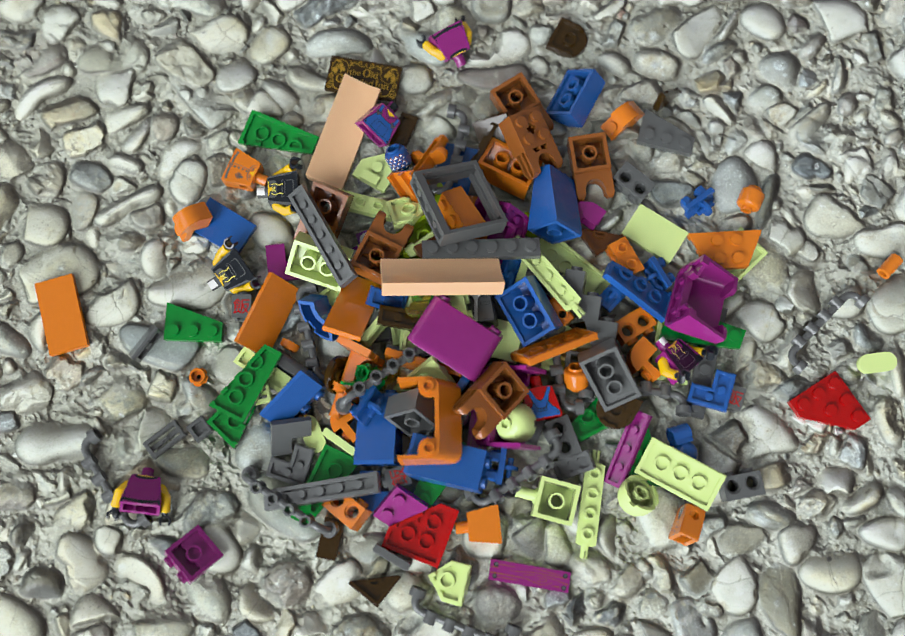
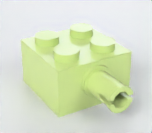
(552, 500)

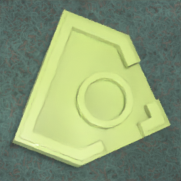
(374, 172)
(403, 212)
(452, 582)

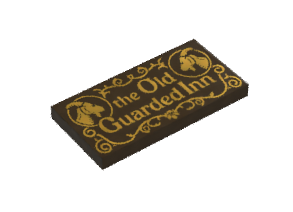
(378, 75)

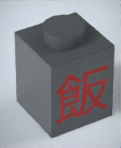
(241, 305)
(737, 398)
(395, 476)

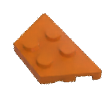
(727, 248)

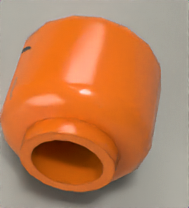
(750, 199)
(575, 378)

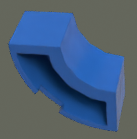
(315, 310)

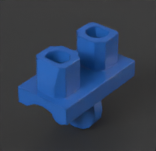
(701, 204)
(655, 273)
(611, 297)
(368, 406)
(500, 457)

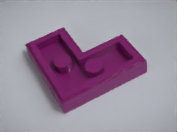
(277, 261)

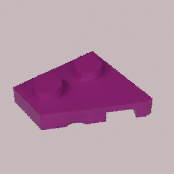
(399, 506)

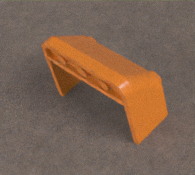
(447, 443)

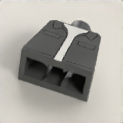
(483, 309)

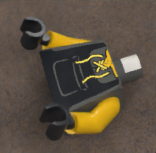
(280, 186)
(232, 270)

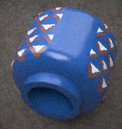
(398, 157)

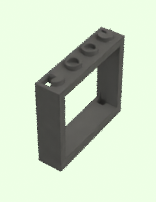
(431, 210)

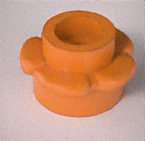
(193, 376)

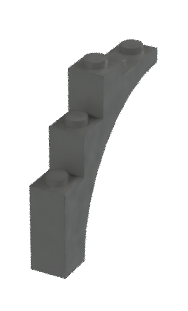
(591, 305)

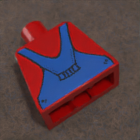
(542, 400)

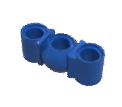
(681, 437)

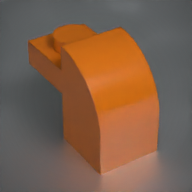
(621, 118)
(191, 219)
(638, 360)
(343, 424)

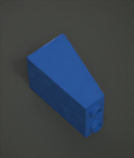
(554, 207)
(379, 440)
(466, 474)

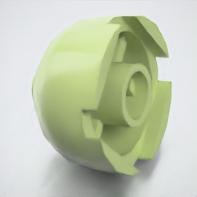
(518, 425)
(637, 496)

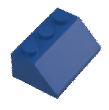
(575, 97)
(529, 310)
(295, 397)

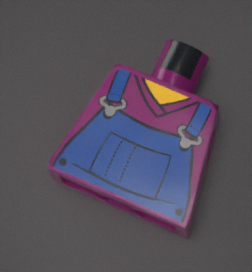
(380, 123)

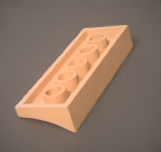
(340, 135)
(441, 277)

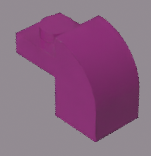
(590, 214)

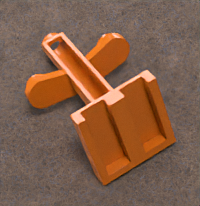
(433, 156)
(358, 356)

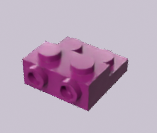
(192, 555)

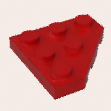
(830, 404)
(423, 535)

